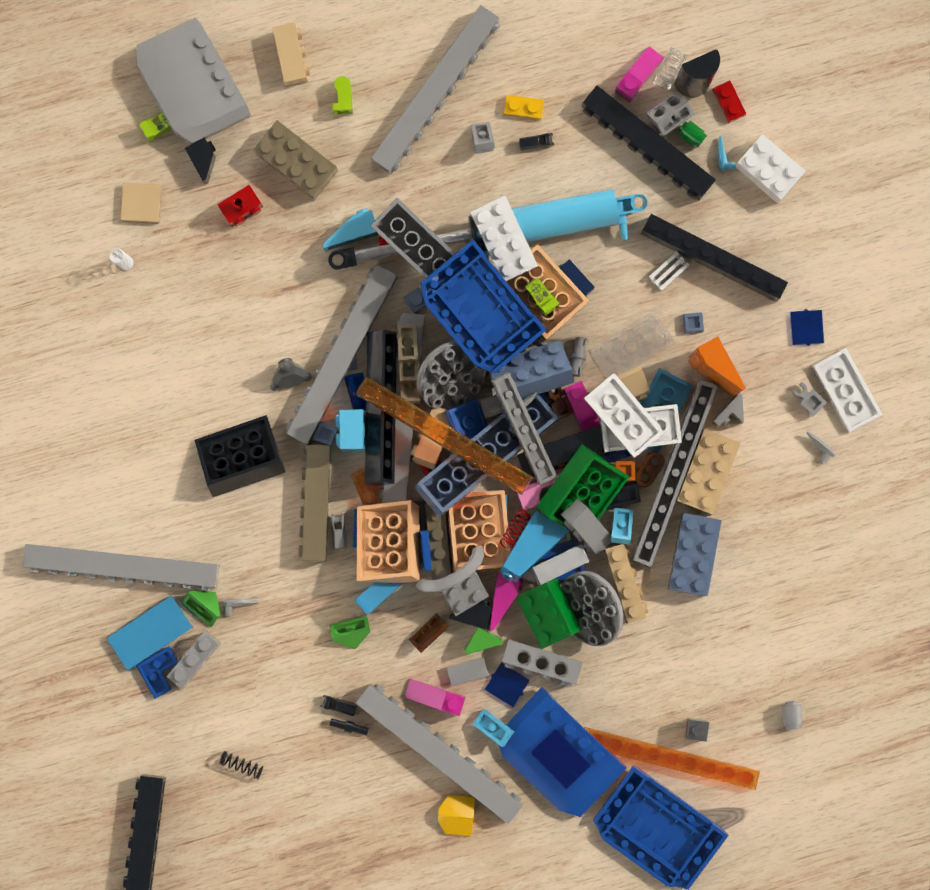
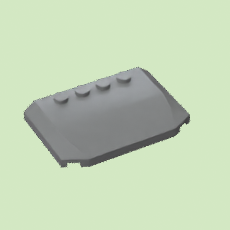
(190, 82)

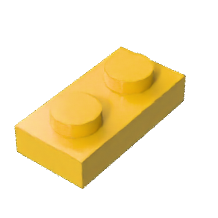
(523, 107)

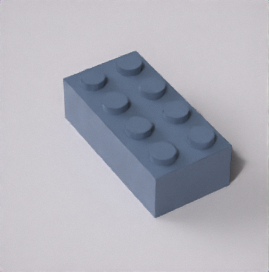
(538, 370)
(694, 554)

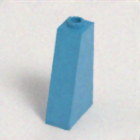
(534, 543)
(375, 595)

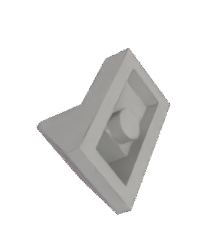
(482, 137)
(734, 408)

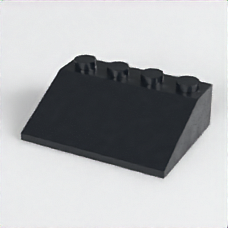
(239, 456)

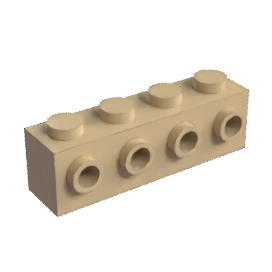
(625, 584)

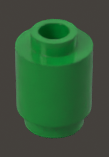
(692, 133)

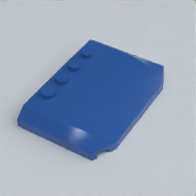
(480, 309)
(531, 727)
(658, 830)

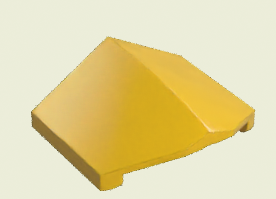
(457, 815)

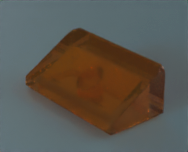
(364, 490)

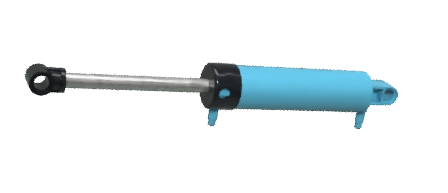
(536, 222)

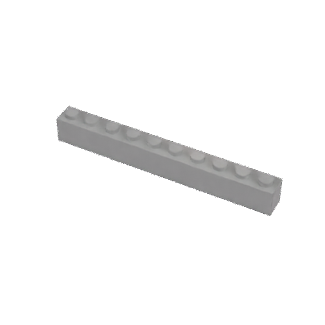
(435, 90)
(341, 355)
(403, 433)
(674, 473)
(121, 565)
(439, 753)

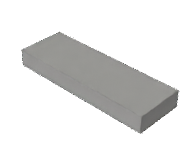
(559, 564)

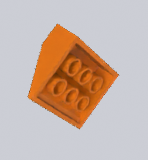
(716, 366)

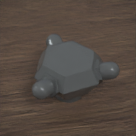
(288, 375)

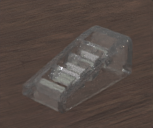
(664, 79)

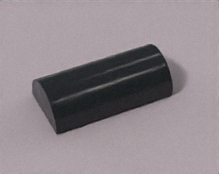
(697, 74)

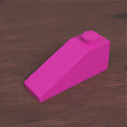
(638, 74)
(582, 410)
(504, 595)
(435, 697)

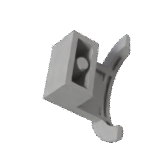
(462, 587)

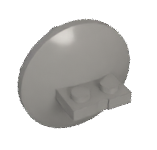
(448, 377)
(594, 607)

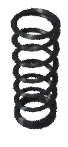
(223, 757)

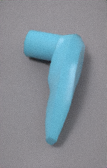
(722, 159)

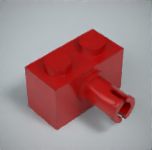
(240, 206)

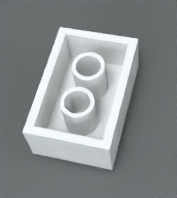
(770, 168)

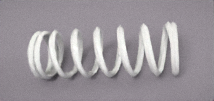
(121, 259)

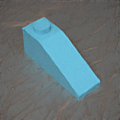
(353, 230)

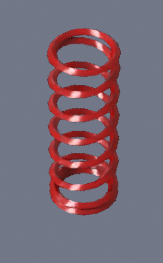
(524, 512)

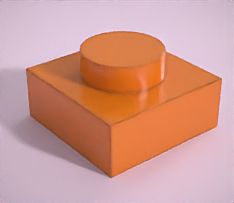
(627, 467)

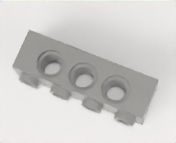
(572, 666)

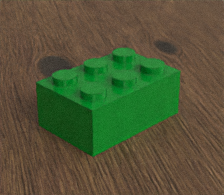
(548, 613)

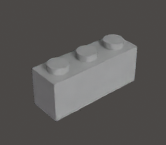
(586, 527)
(193, 659)

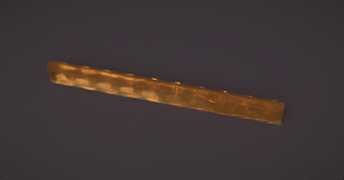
(444, 435)
(677, 759)

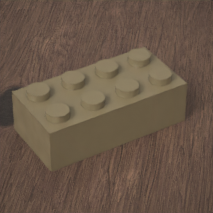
(295, 160)

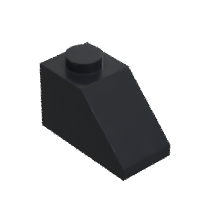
(202, 157)
(476, 615)

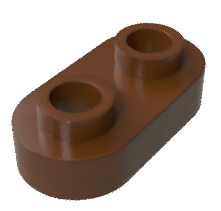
(649, 469)

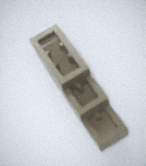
(408, 362)

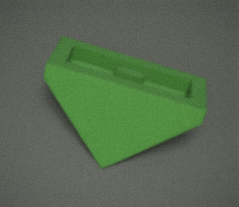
(204, 605)
(350, 632)
(482, 640)

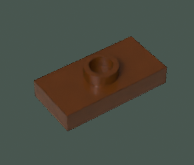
(428, 633)

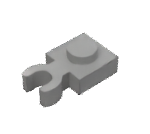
(811, 402)

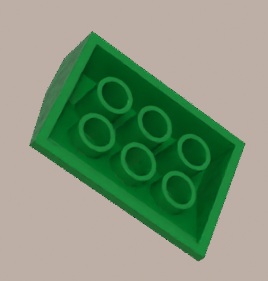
(584, 478)

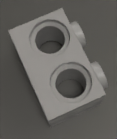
(670, 113)

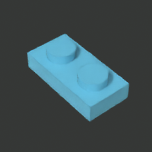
(622, 526)
(493, 727)

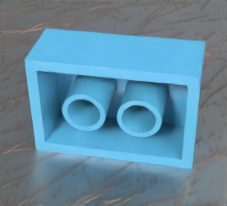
(351, 431)

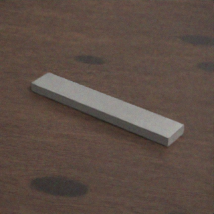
(524, 428)

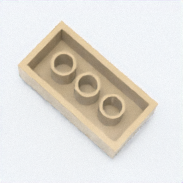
(707, 472)

